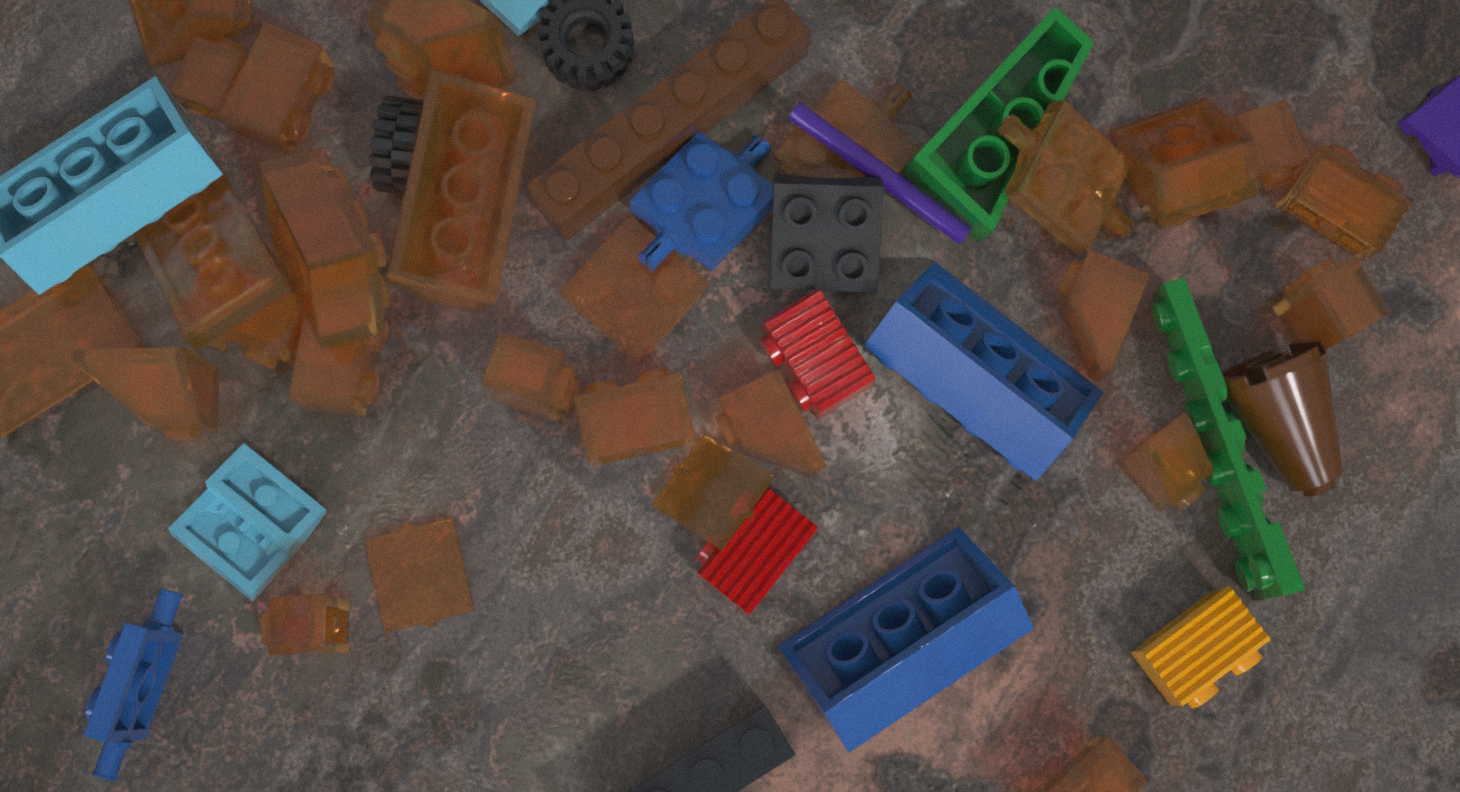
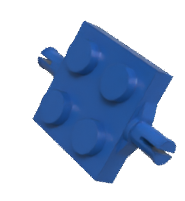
(704, 201)
(133, 684)

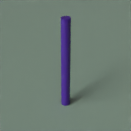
(873, 167)

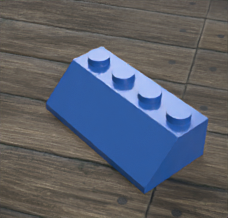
(984, 370)
(906, 637)

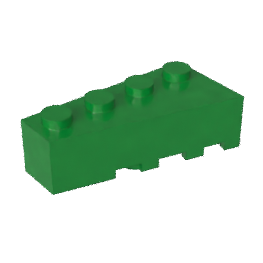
(968, 159)

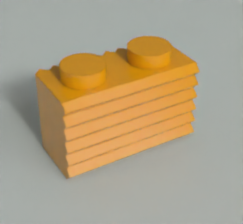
(1201, 648)

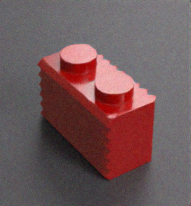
(816, 355)
(756, 552)

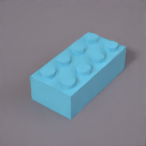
(100, 185)

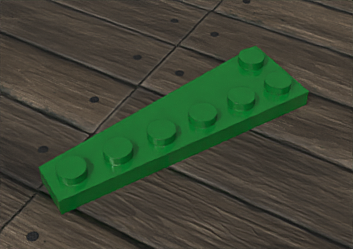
(1265, 557)

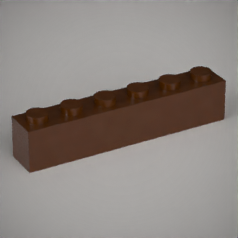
(669, 116)

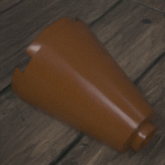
(1290, 413)

